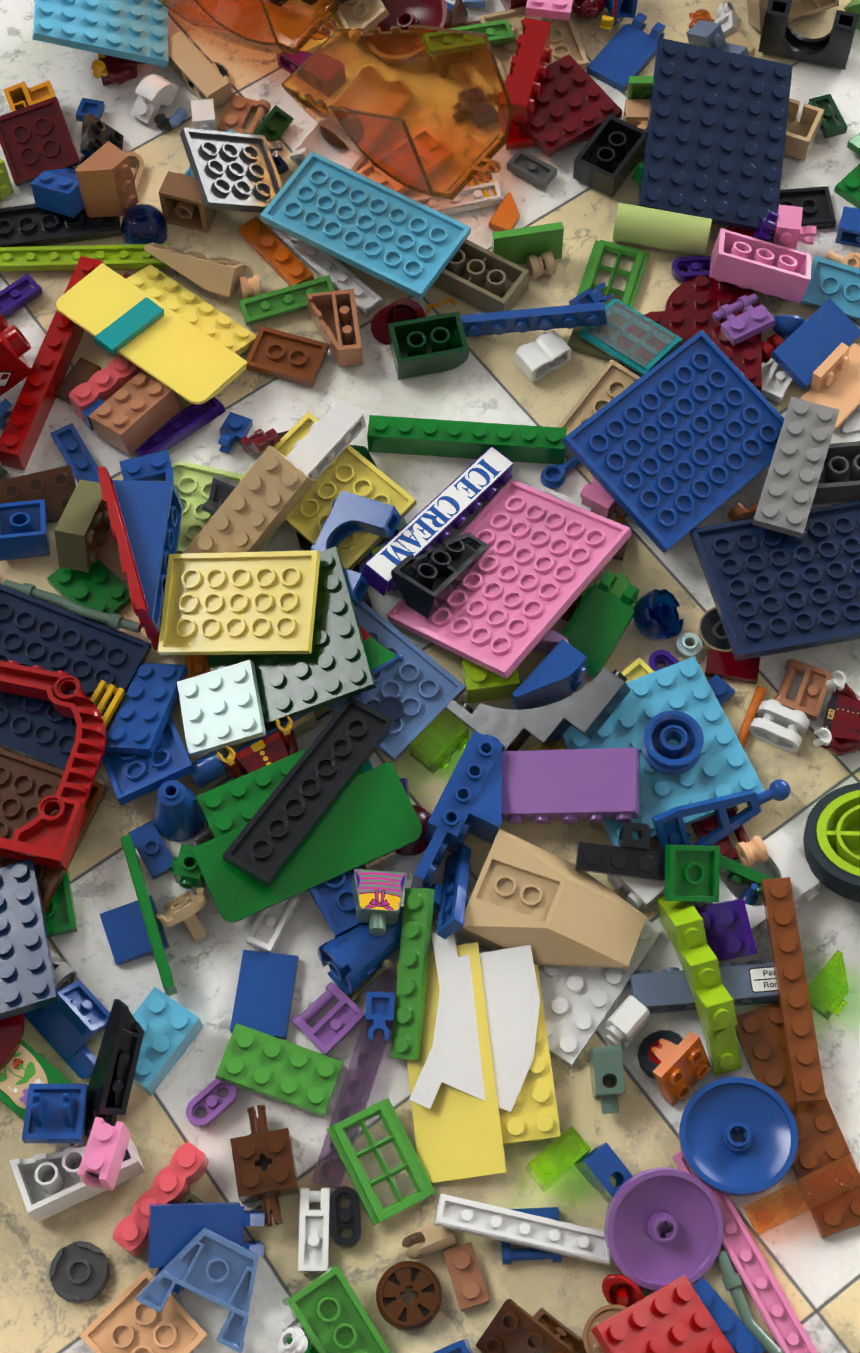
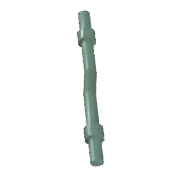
(113, 620)
(733, 1283)

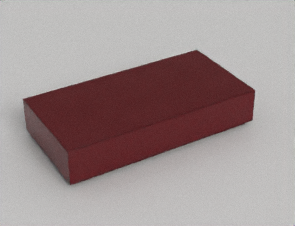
(727, 668)

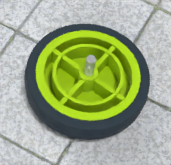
(834, 841)

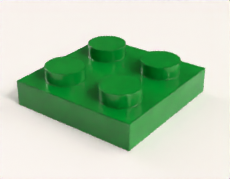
(692, 873)

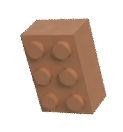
(135, 412)

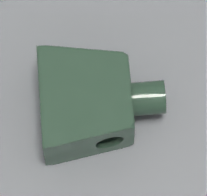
(608, 1063)

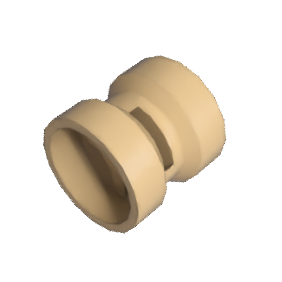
(541, 265)

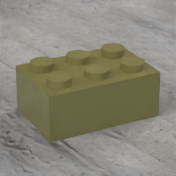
(82, 527)

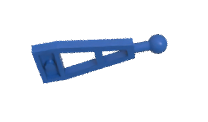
(148, 467)
(672, 830)

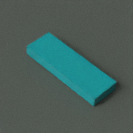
(129, 326)

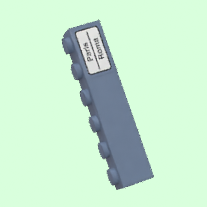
(671, 992)

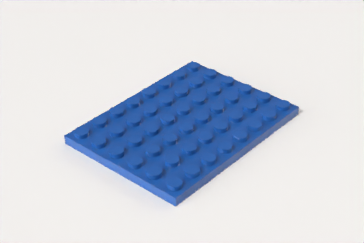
(679, 440)

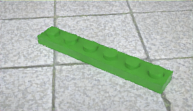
(412, 974)

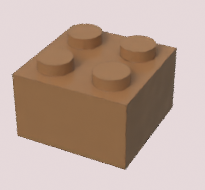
(183, 204)

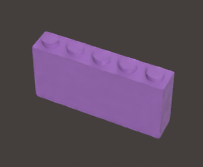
(571, 785)

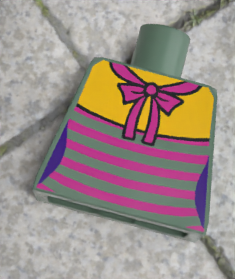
(378, 898)

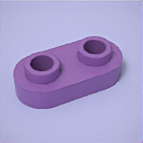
(211, 1102)

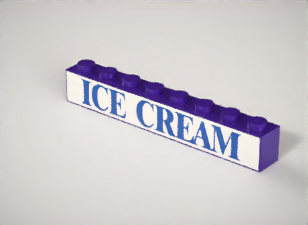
(440, 517)

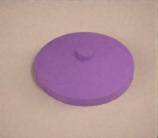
(663, 1227)

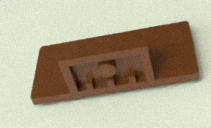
(52, 485)
(519, 1332)

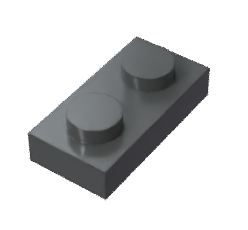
(531, 169)

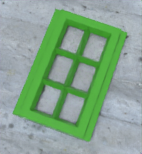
(618, 268)
(380, 1161)

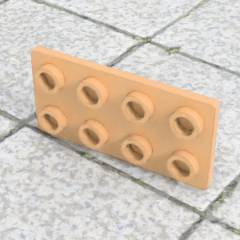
(837, 382)

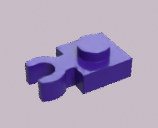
(765, 229)

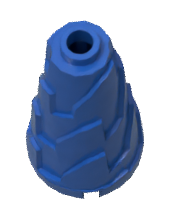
(359, 954)

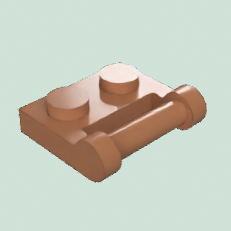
(239, 112)
(811, 691)

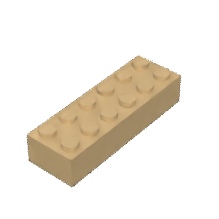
(254, 507)

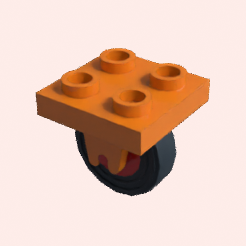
(673, 1062)

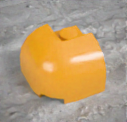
(22, 96)

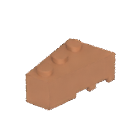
(338, 323)

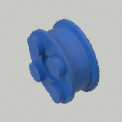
(668, 758)

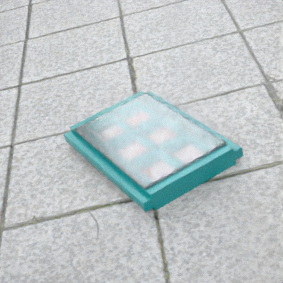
(631, 338)

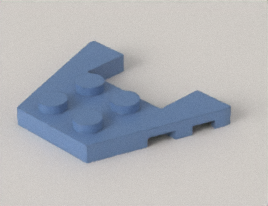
(215, 1271)

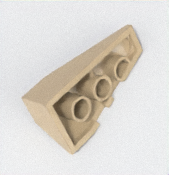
(215, 275)

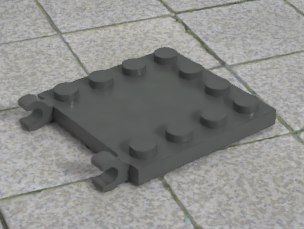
(233, 169)

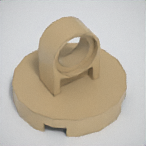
(183, 910)

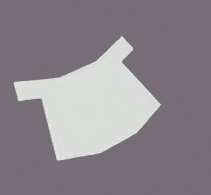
(512, 1021)

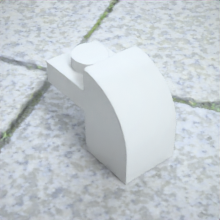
(153, 93)

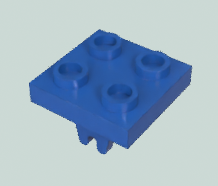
(55, 1113)

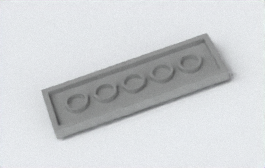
(796, 467)

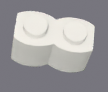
(543, 355)
(626, 1023)

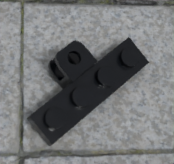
(627, 859)

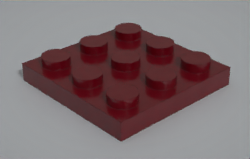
(36, 141)

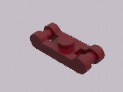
(259, 441)

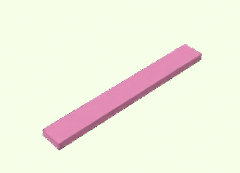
(757, 1277)

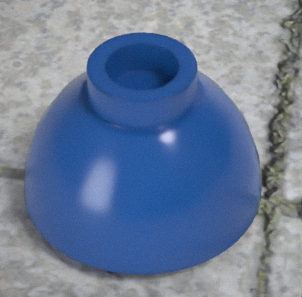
(787, 324)

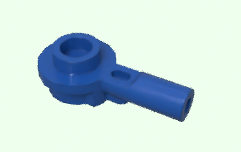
(554, 475)

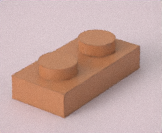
(466, 1276)

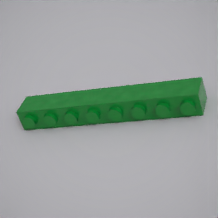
(465, 439)

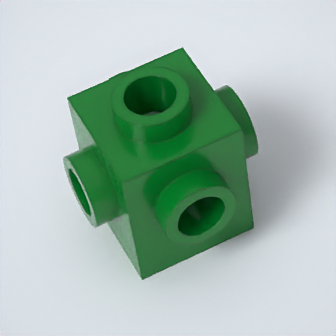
(186, 869)

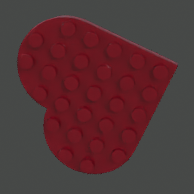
(691, 310)

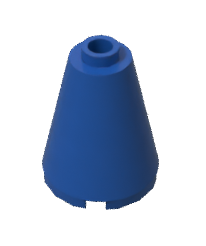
(177, 812)

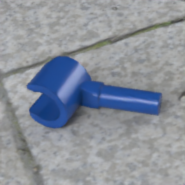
(749, 895)

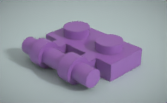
(748, 323)

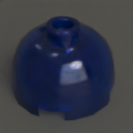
(144, 225)
(657, 615)

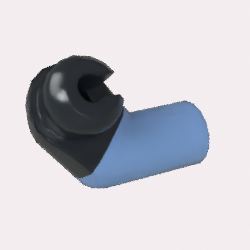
(172, 122)

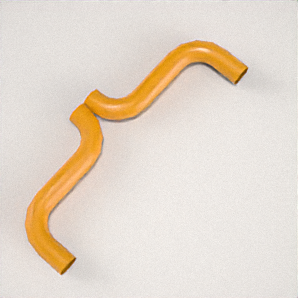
(439, 304)

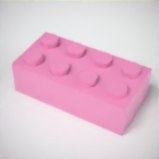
(760, 266)

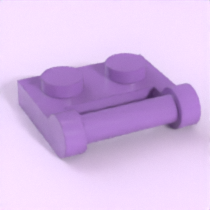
(335, 1024)

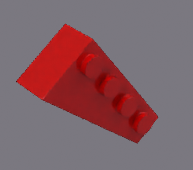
(528, 67)

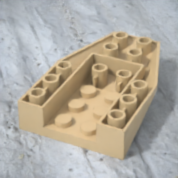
(547, 904)

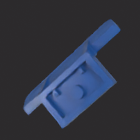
(71, 1025)

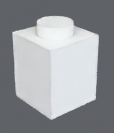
(203, 114)

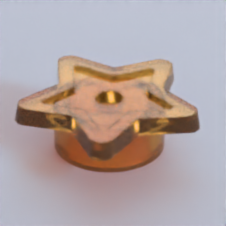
(700, 14)

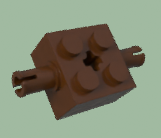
(281, 1175)

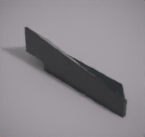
(114, 1067)

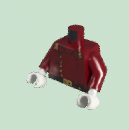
(842, 719)

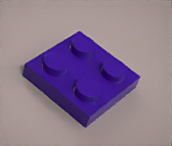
(728, 929)

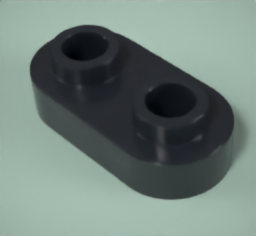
(345, 1217)

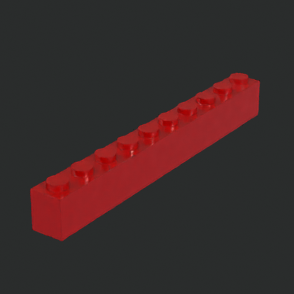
(48, 373)

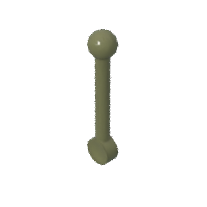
(386, 965)

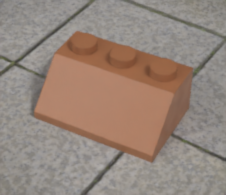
(107, 182)

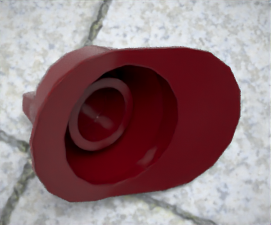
(398, 311)

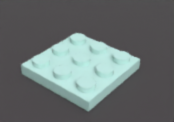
(221, 708)

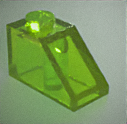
(830, 988)

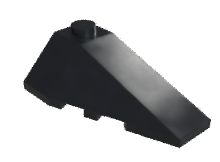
(436, 573)

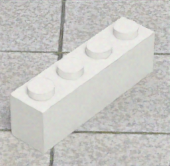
(327, 439)

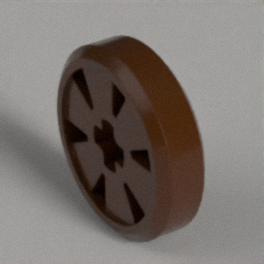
(423, 1308)

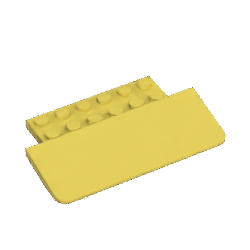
(187, 349)
(465, 1134)

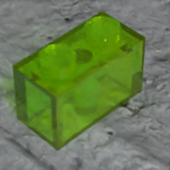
(439, 741)
(557, 1158)

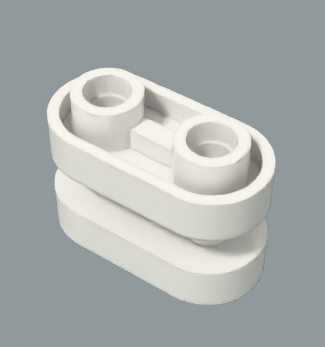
(779, 725)

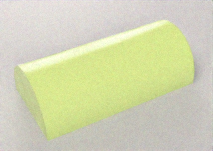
(662, 229)

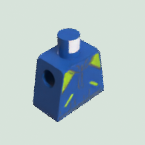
(600, 1166)

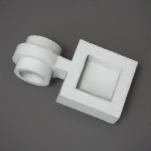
(727, 18)

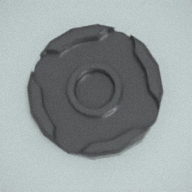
(79, 1272)

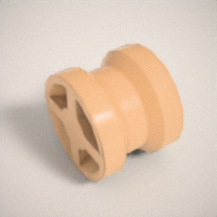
(250, 286)
(752, 851)

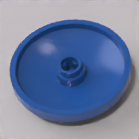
(738, 1136)

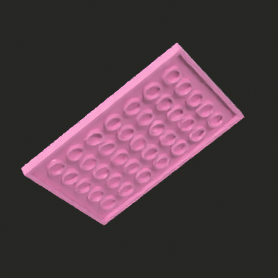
(528, 577)

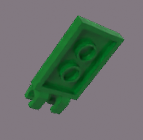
(600, 622)

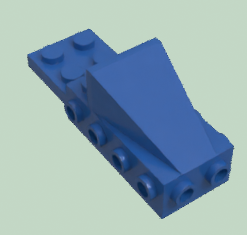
(467, 805)

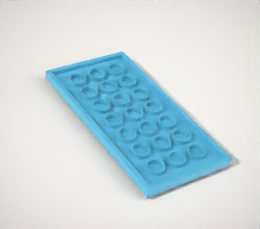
(366, 224)

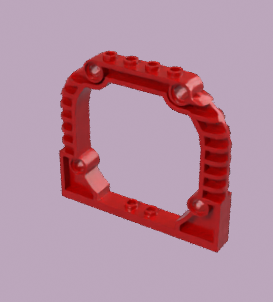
(53, 838)

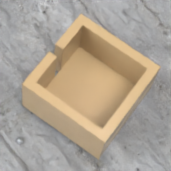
(803, 133)

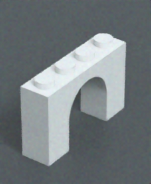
(782, 862)

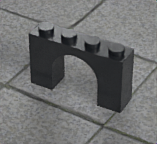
(781, 40)

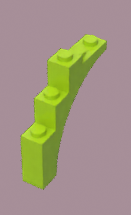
(703, 975)

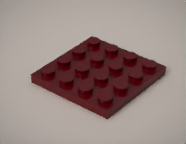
(567, 107)

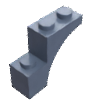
(711, 35)

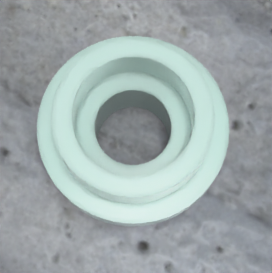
(689, 651)

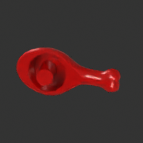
(621, 1290)

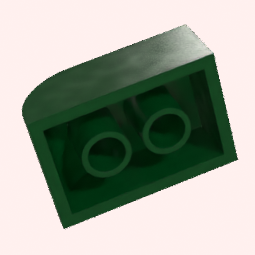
(428, 345)

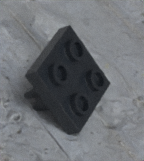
(95, 135)

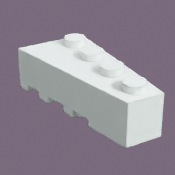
(52, 1183)

